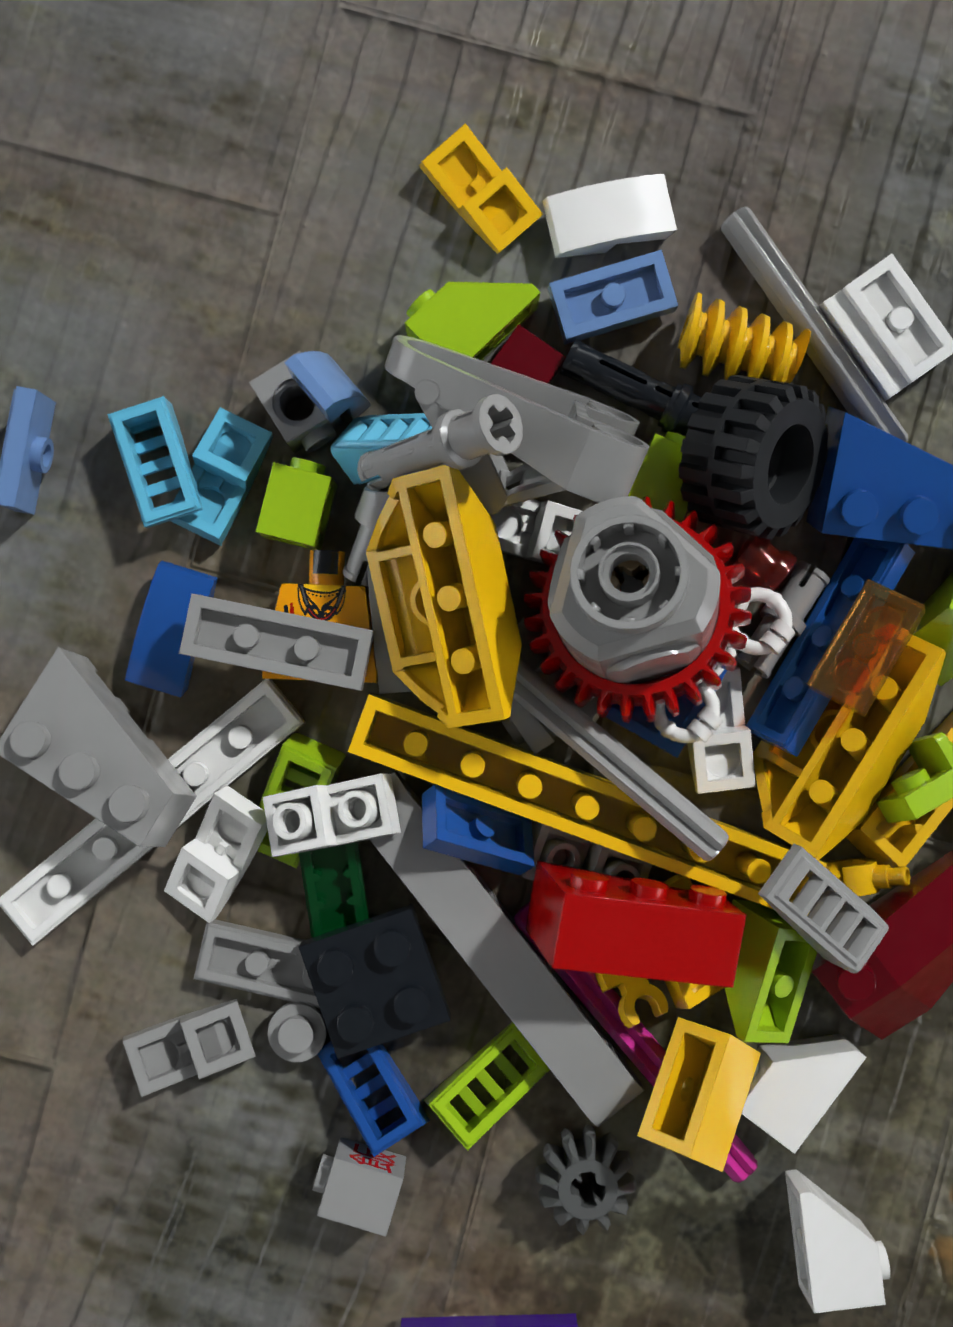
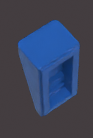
(353, 1098)

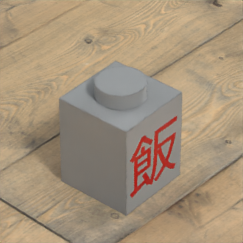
(359, 1187)

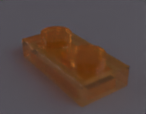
(866, 647)

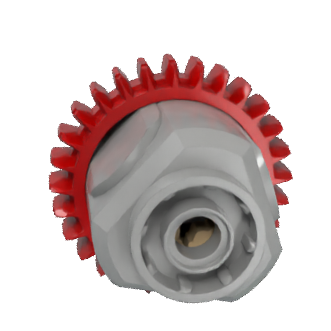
(637, 607)

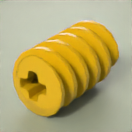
(740, 346)

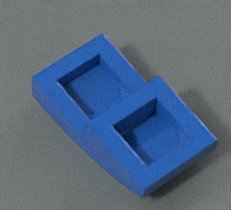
(160, 630)

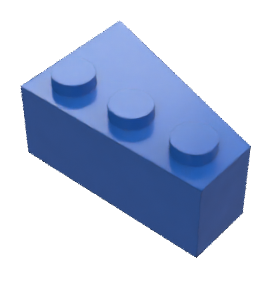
(881, 487)

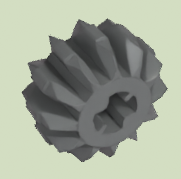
(587, 1200)

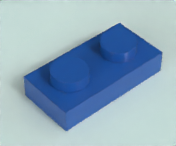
(476, 831)

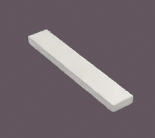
(101, 854)

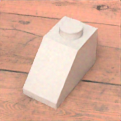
(798, 1085)
(834, 1251)

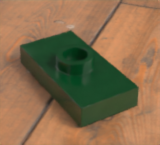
(333, 887)

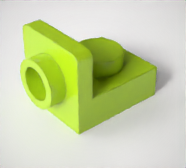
(924, 787)

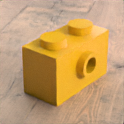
(699, 1093)

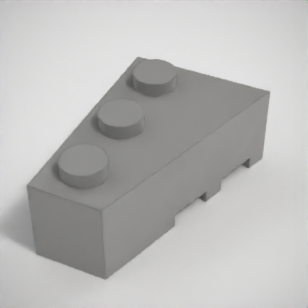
(95, 754)

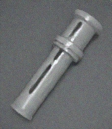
(454, 441)

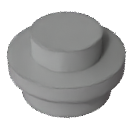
(297, 1032)

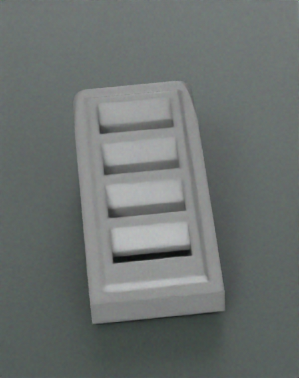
(853, 931)

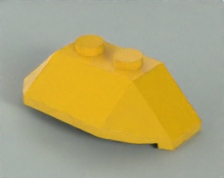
(445, 597)
(847, 757)

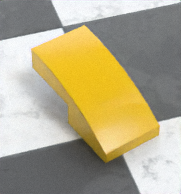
(479, 190)

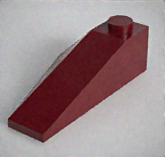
(910, 962)

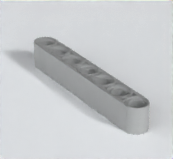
(509, 966)

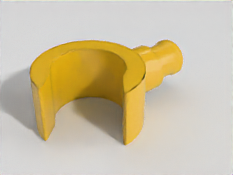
(866, 876)

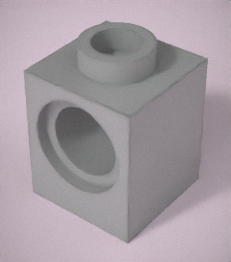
(275, 391)

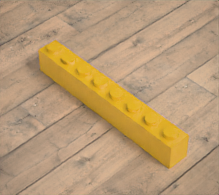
(554, 796)

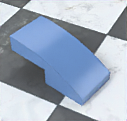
(326, 384)

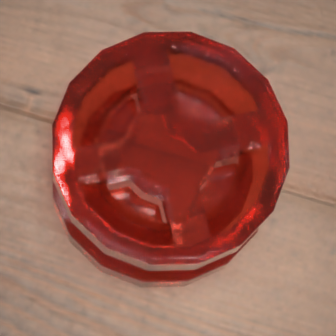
(763, 563)

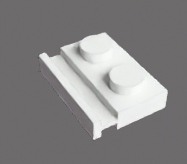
(888, 327)

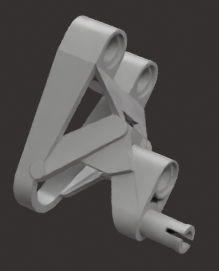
(564, 444)

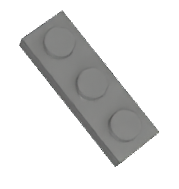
(277, 642)

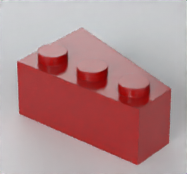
(634, 926)

